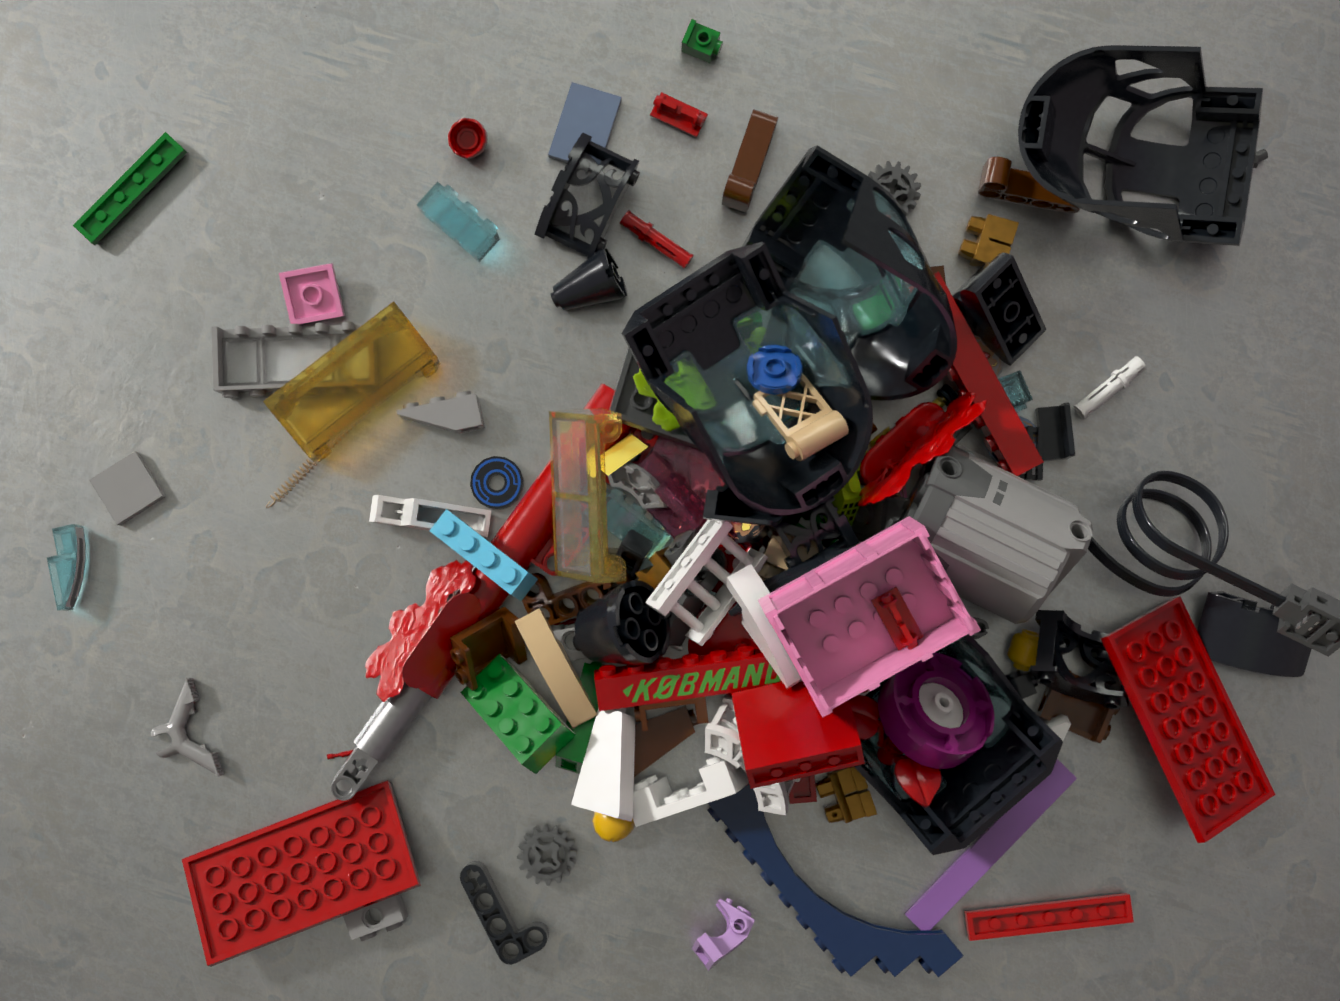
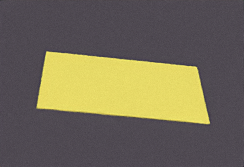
(622, 453)

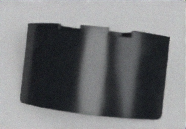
(724, 505)
(1248, 637)

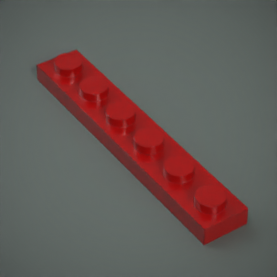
(1049, 916)

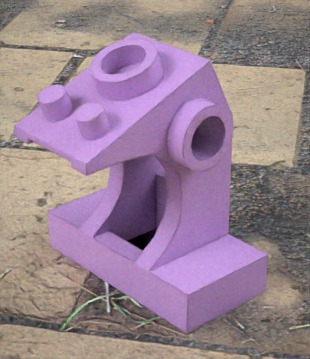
(713, 949)

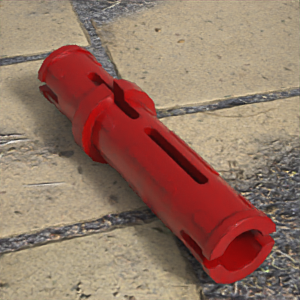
(656, 239)

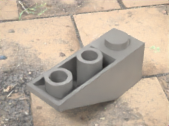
(454, 414)

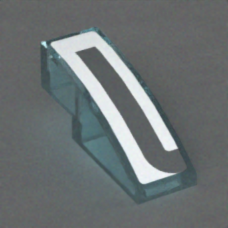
(68, 565)

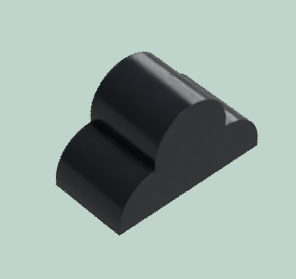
(1000, 308)

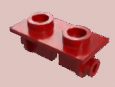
(678, 114)
(897, 619)

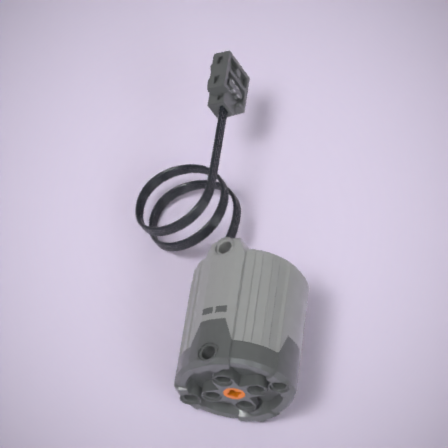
(1016, 542)

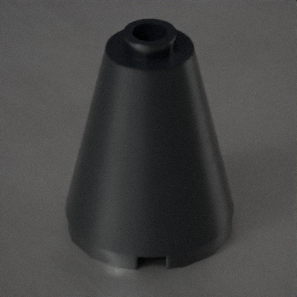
(590, 283)

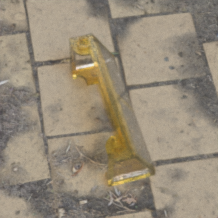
(580, 494)

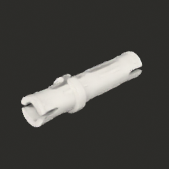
(1118, 380)

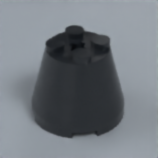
(622, 627)

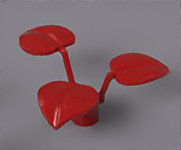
(915, 779)

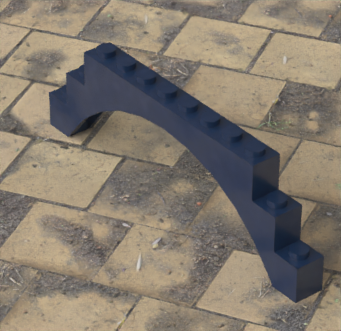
(846, 936)

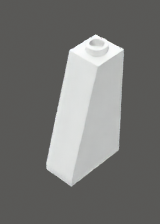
(608, 766)

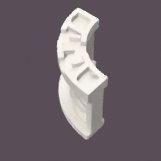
(724, 741)

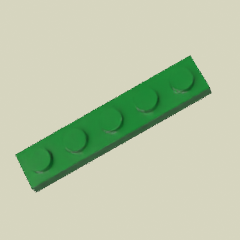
(129, 189)

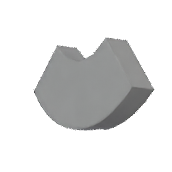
(639, 483)

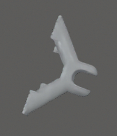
(180, 741)

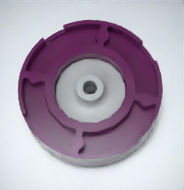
(936, 712)

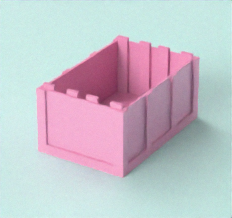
(835, 629)

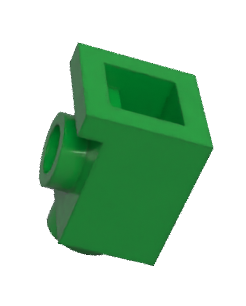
(702, 50)

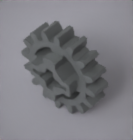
(902, 191)
(556, 864)

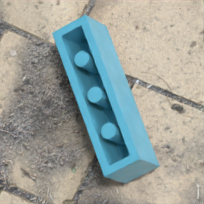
(483, 555)

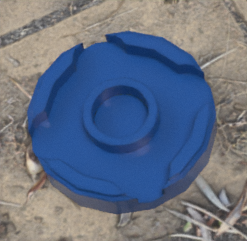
(774, 369)

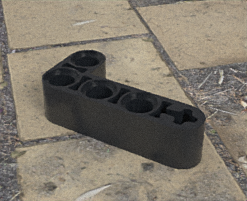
(499, 910)

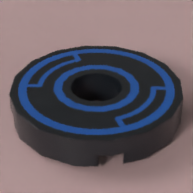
(486, 471)

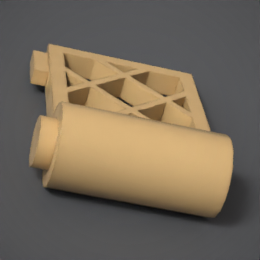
(812, 433)

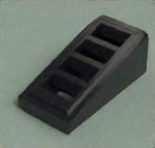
(634, 551)

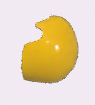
(611, 828)

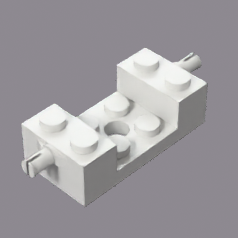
(655, 799)

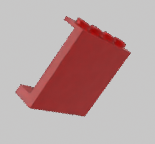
(789, 738)

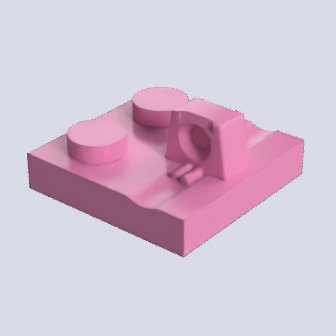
(311, 294)

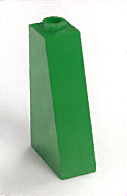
(573, 753)

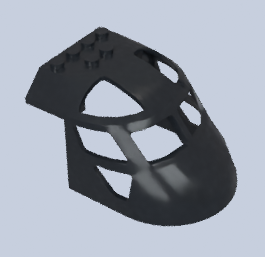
(1206, 175)

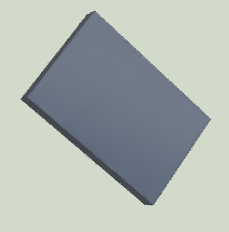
(584, 112)

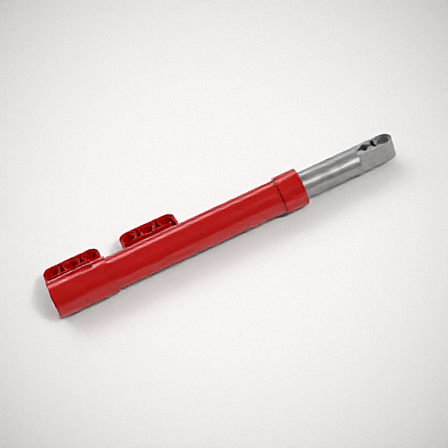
(527, 540)

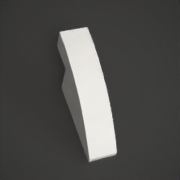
(424, 513)
(747, 589)

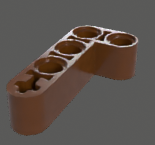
(749, 161)
(1017, 186)
(554, 602)

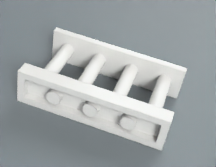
(686, 568)

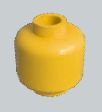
(1023, 649)

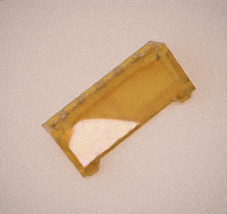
(351, 381)

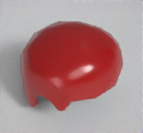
(467, 138)

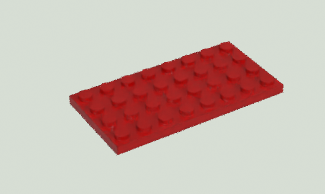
(1188, 718)
(299, 873)

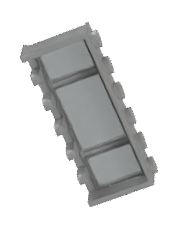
(269, 356)

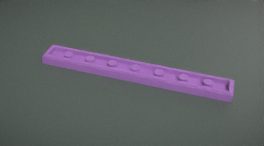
(987, 850)

